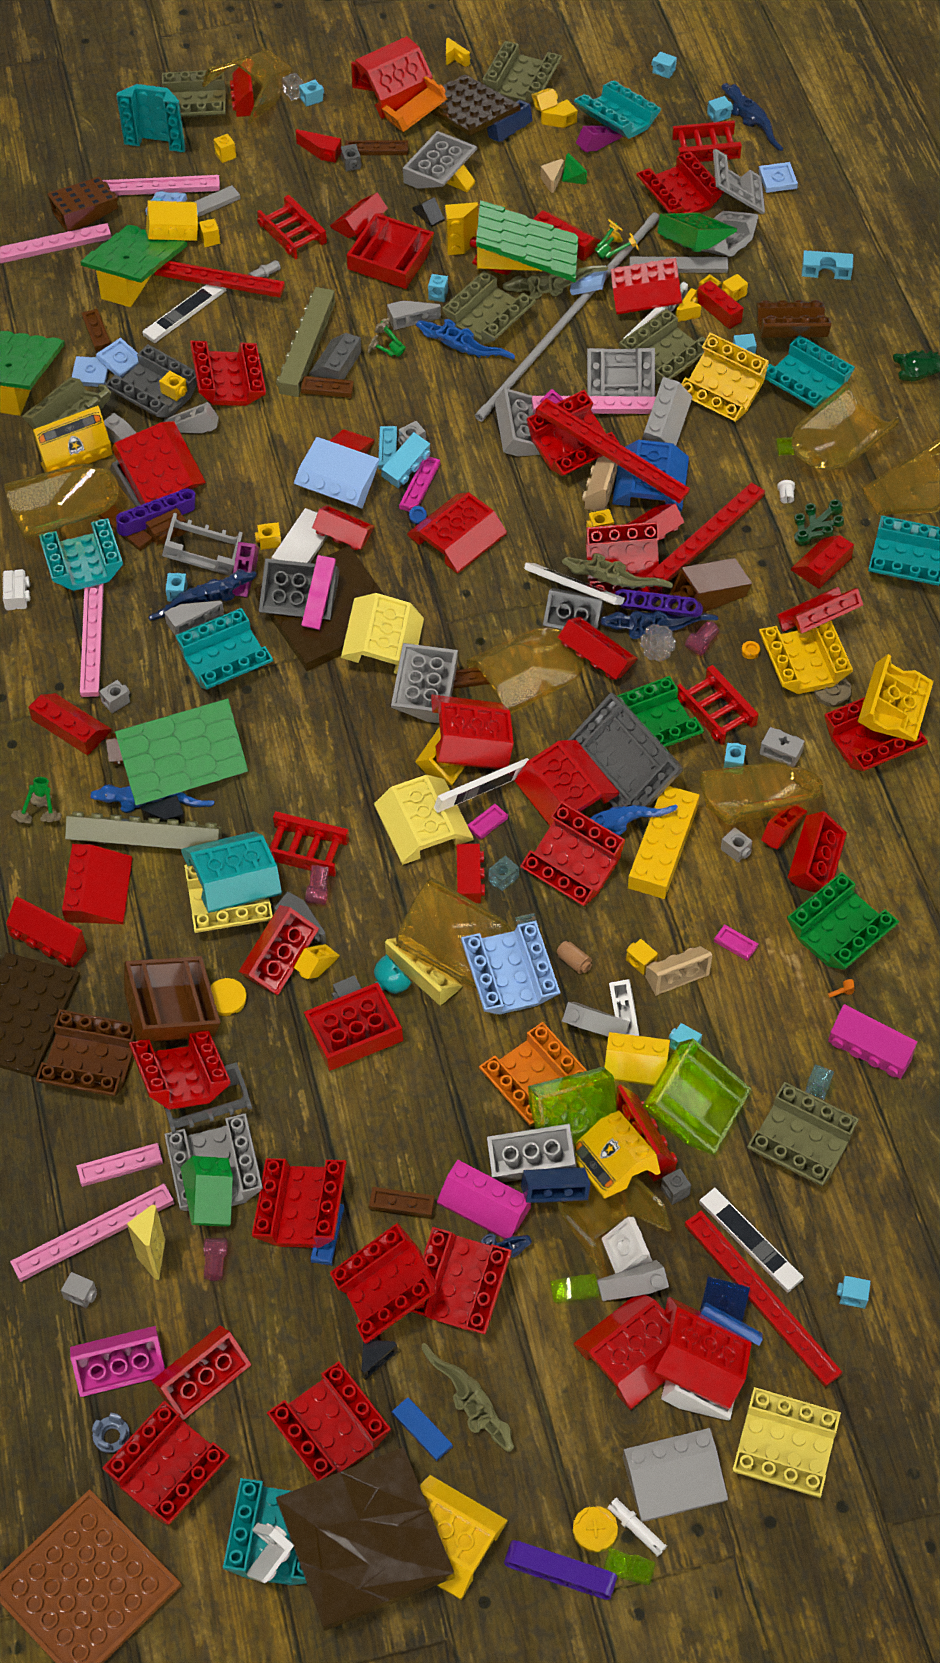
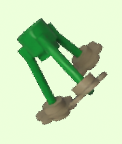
(395, 346)
(41, 797)

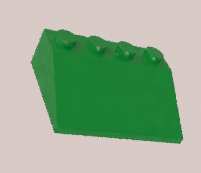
(693, 230)

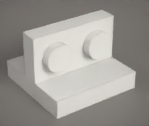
(626, 1246)

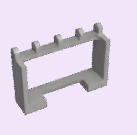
(174, 550)

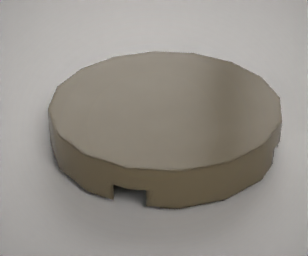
(836, 695)

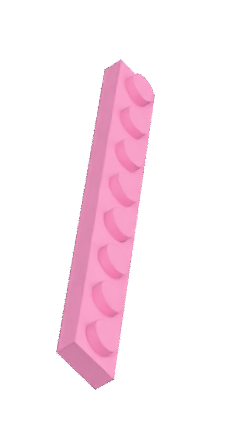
(165, 184)
(54, 243)
(613, 404)
(91, 641)
(89, 1233)

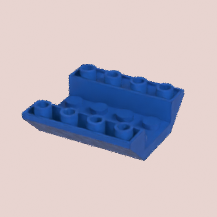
(661, 455)

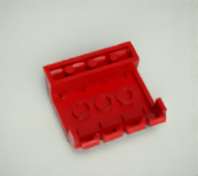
(646, 286)

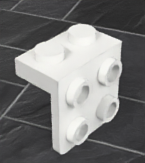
(275, 1552)

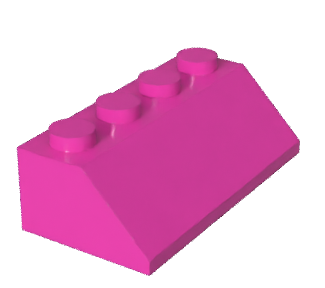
(872, 1042)
(483, 1200)
(117, 1361)

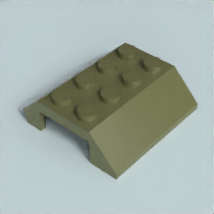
(66, 401)

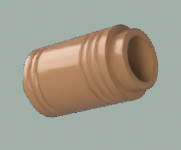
(574, 957)

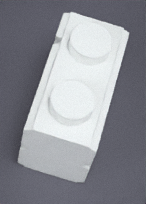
(15, 589)

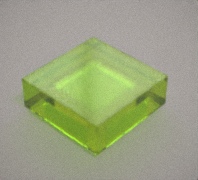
(784, 446)

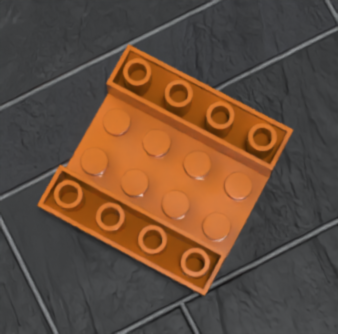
(532, 1062)

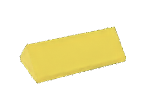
(430, 979)
(148, 1239)

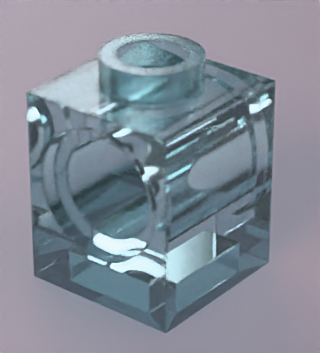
(506, 867)
(819, 1081)

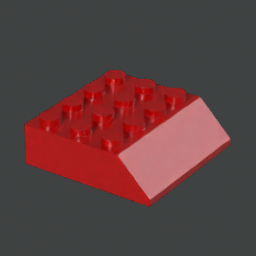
(390, 250)
(157, 462)

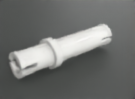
(636, 1526)

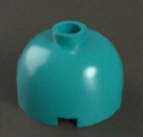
(390, 976)

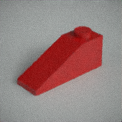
(321, 146)
(782, 826)

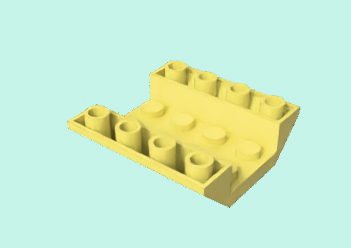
(380, 628)
(412, 820)
(234, 916)
(786, 1442)

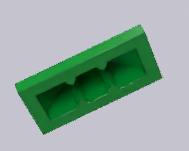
(574, 171)

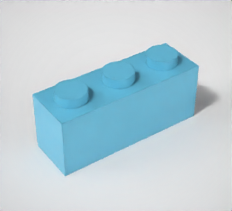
(406, 460)

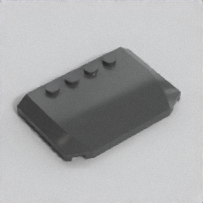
(627, 753)

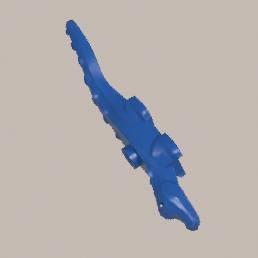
(459, 339)
(124, 795)
(617, 817)

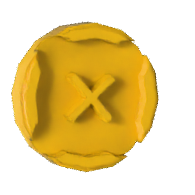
(228, 996)
(595, 1529)

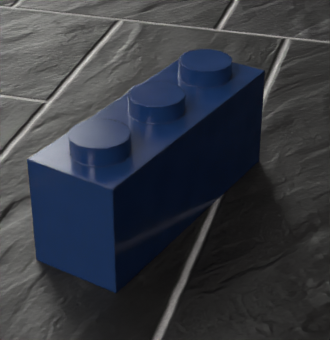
(512, 123)
(555, 1185)

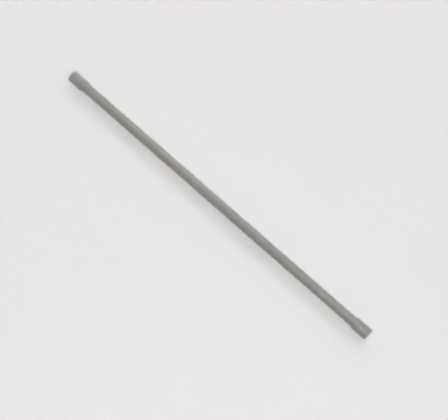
(484, 411)

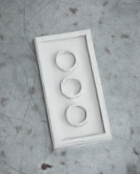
(302, 541)

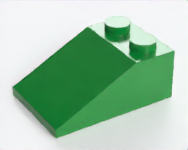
(208, 1190)

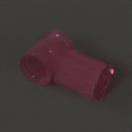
(700, 641)
(316, 890)
(214, 1252)

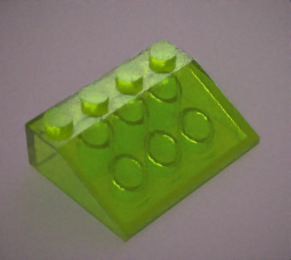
(573, 1100)

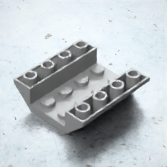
(224, 1142)

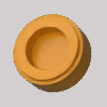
(750, 650)

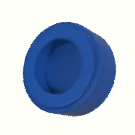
(417, 514)

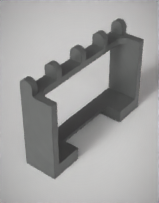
(235, 1078)

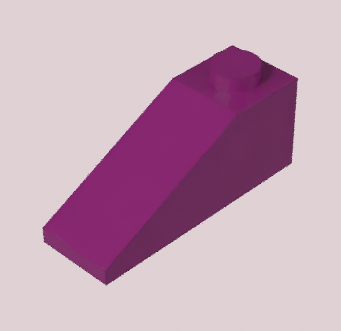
(596, 137)
(245, 559)

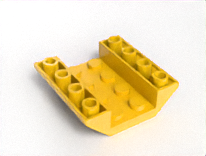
(726, 378)
(807, 659)
(464, 1530)

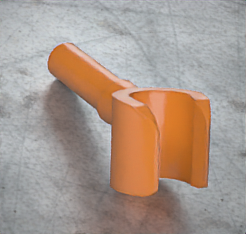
(848, 988)

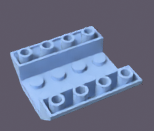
(511, 969)

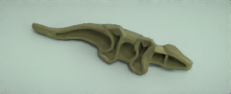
(547, 282)
(612, 573)
(474, 1402)

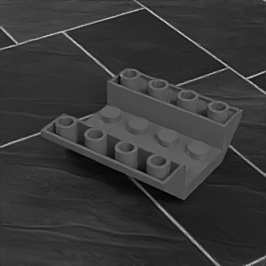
(142, 382)

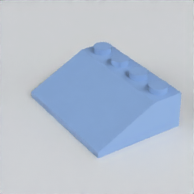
(337, 472)

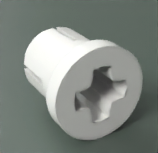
(786, 490)

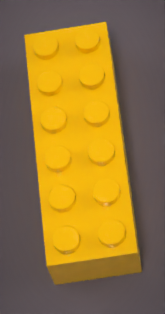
(663, 843)

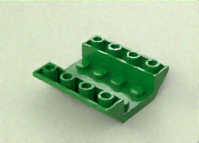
(662, 712)
(839, 923)

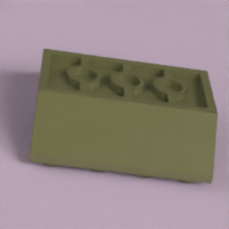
(519, 75)
(193, 97)
(486, 308)
(672, 346)
(804, 1134)

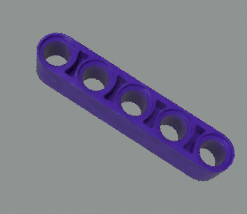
(135, 518)
(666, 603)
(560, 1570)

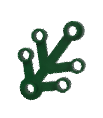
(804, 535)

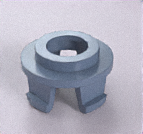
(112, 1422)

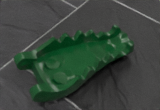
(917, 365)

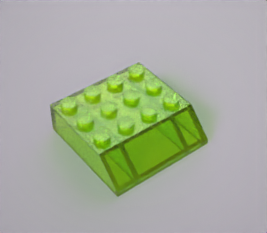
(697, 1097)

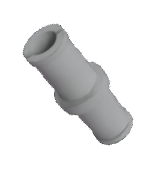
(265, 270)

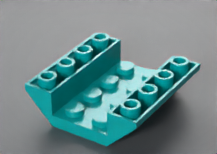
(620, 109)
(150, 114)
(809, 372)
(907, 550)
(83, 559)
(222, 649)
(234, 870)
(254, 1506)

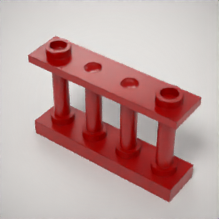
(705, 152)
(298, 215)
(820, 609)
(724, 690)
(311, 828)

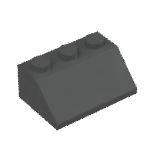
(338, 357)
(567, 605)

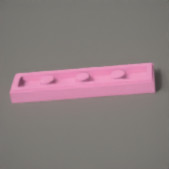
(119, 1164)

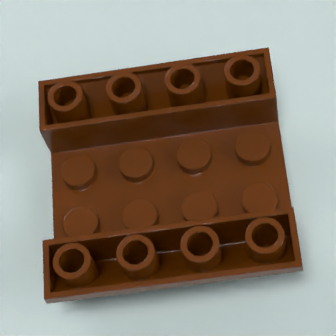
(792, 319)
(89, 1054)

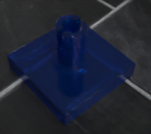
(726, 1297)

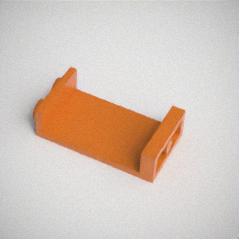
(417, 107)

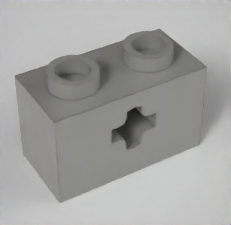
(782, 747)

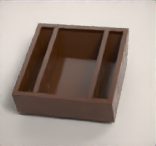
(169, 998)

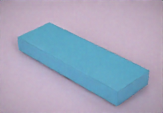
(387, 444)

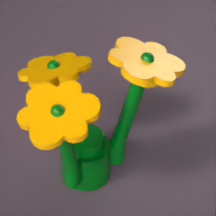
(603, 248)

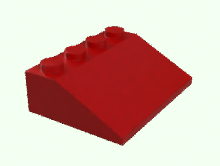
(96, 885)
(354, 1026)
(631, 1107)

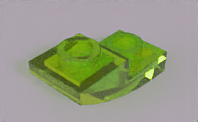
(574, 1288)
(629, 1567)

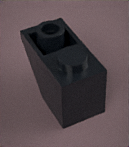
(164, 809)

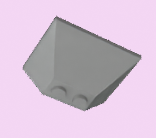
(744, 188)
(745, 227)
(621, 372)

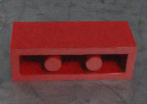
(719, 304)
(469, 871)

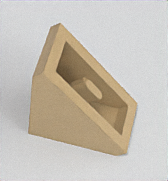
(552, 173)

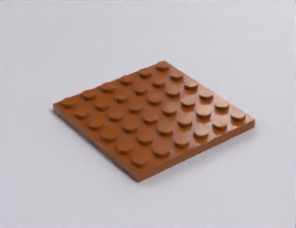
(85, 1585)

